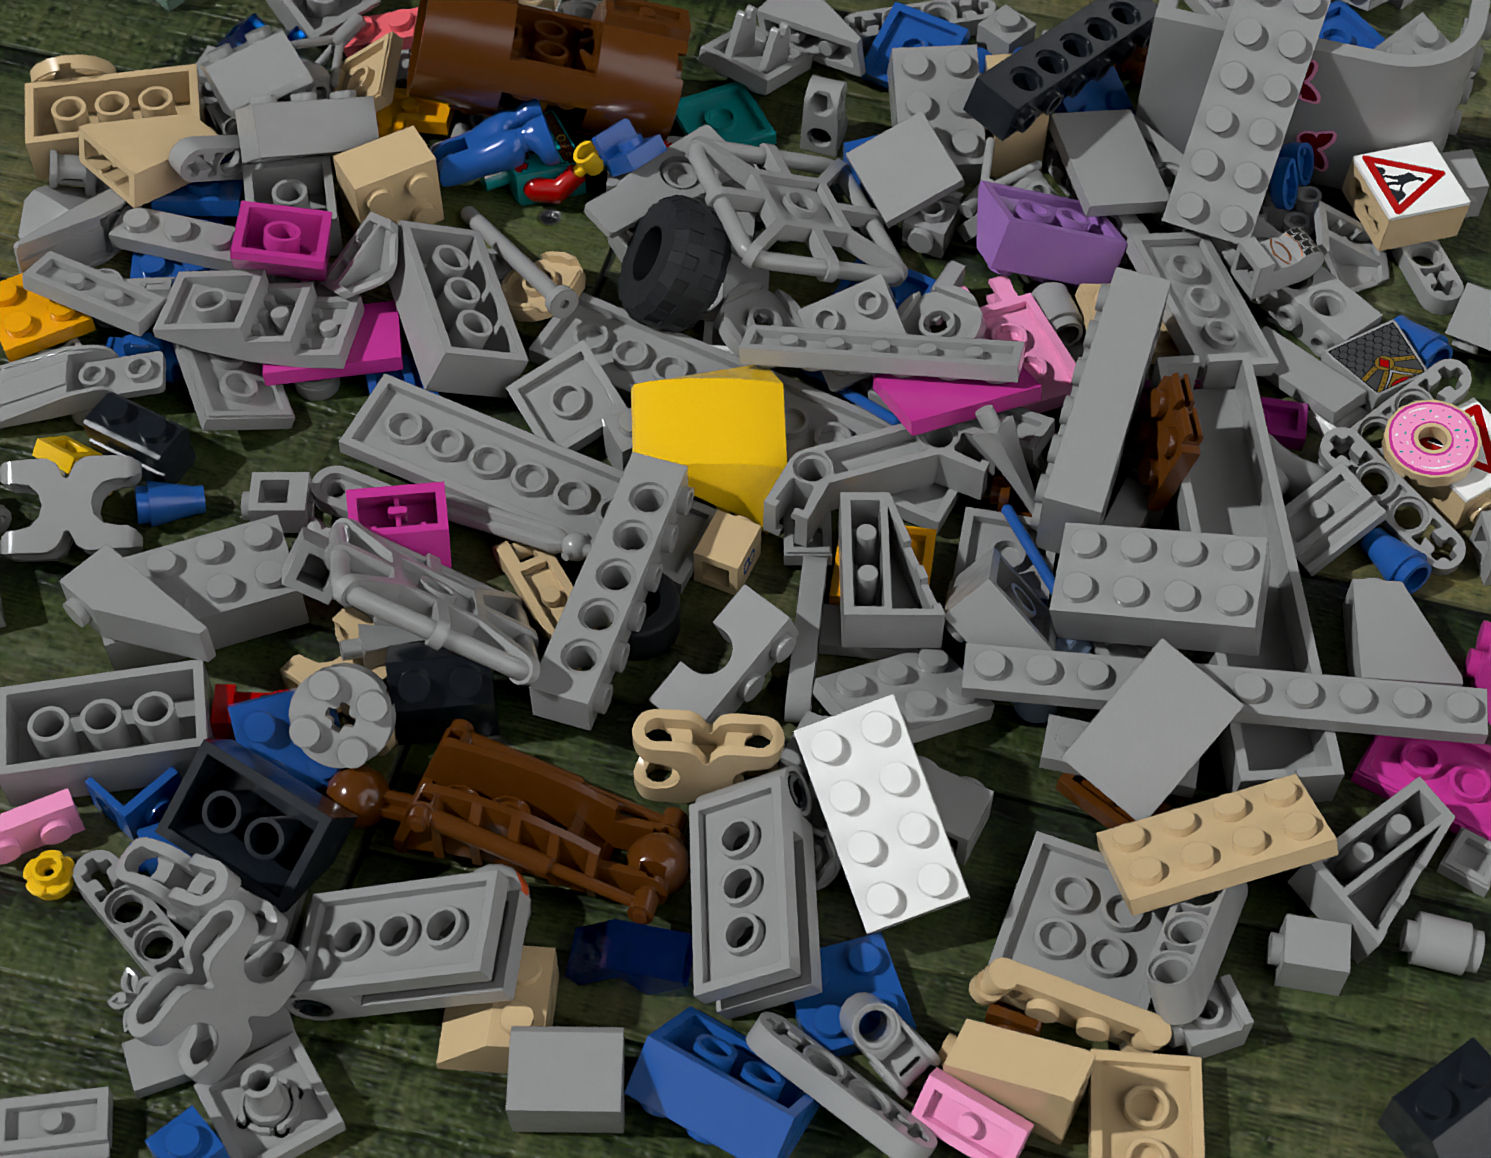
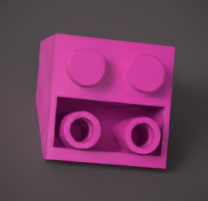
(406, 515)

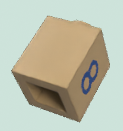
(727, 552)

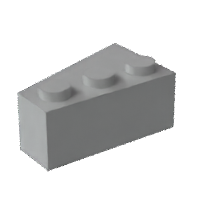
(304, 126)

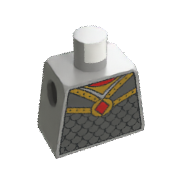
(1378, 362)

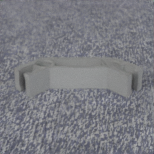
(874, 462)

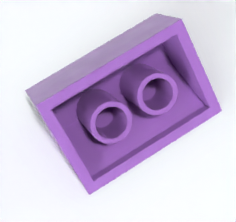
(1045, 237)

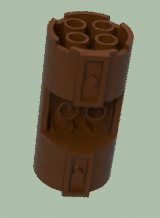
(600, 67)

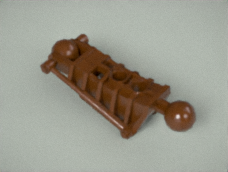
(527, 815)

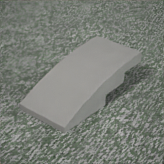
(259, 321)

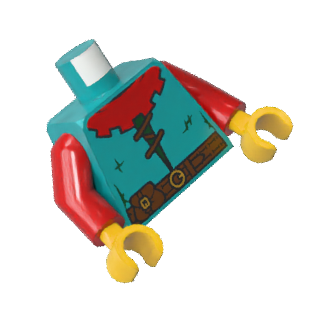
(550, 184)

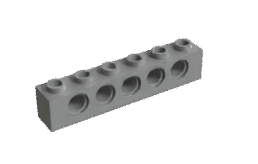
(640, 518)

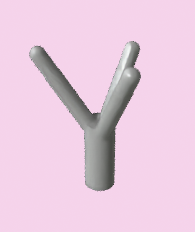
(336, 43)
(970, 204)

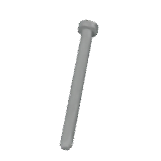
(559, 299)

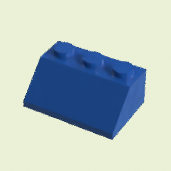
(719, 1088)

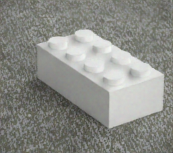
(881, 814)

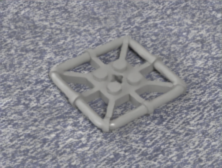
(795, 210)
(431, 601)

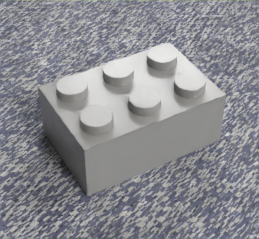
(939, 85)

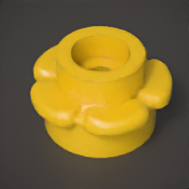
(52, 886)

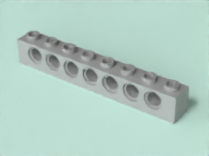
(1315, 310)

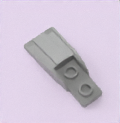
(639, 190)
(76, 234)
(74, 381)

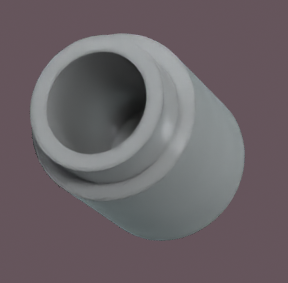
(1060, 311)
(1442, 943)

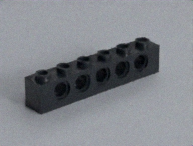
(1059, 64)

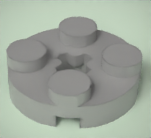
(750, 303)
(946, 304)
(315, 729)

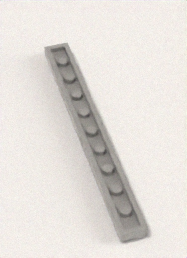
(1267, 695)

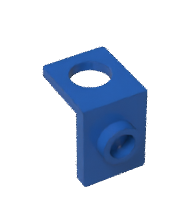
(144, 809)

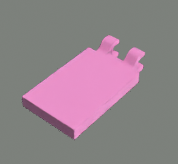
(1046, 357)

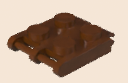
(1167, 439)

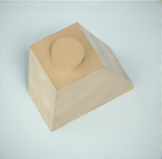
(135, 154)
(1021, 1072)

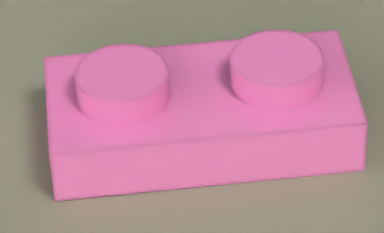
(38, 824)
(970, 1119)

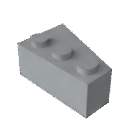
(881, 582)
(1376, 865)

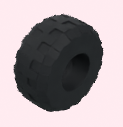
(674, 264)

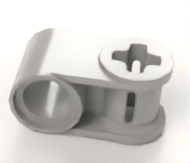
(893, 1047)

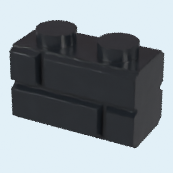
(132, 430)

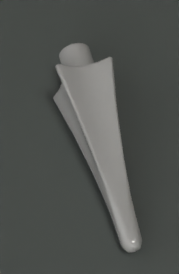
(1002, 445)
(374, 643)

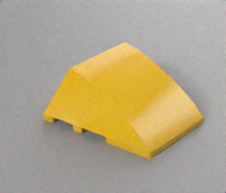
(722, 428)

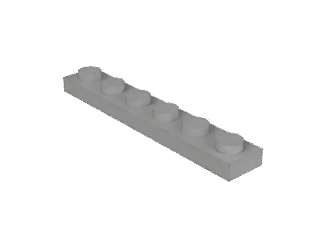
(882, 353)

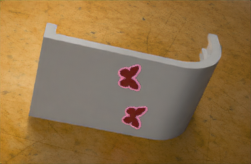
(1349, 100)

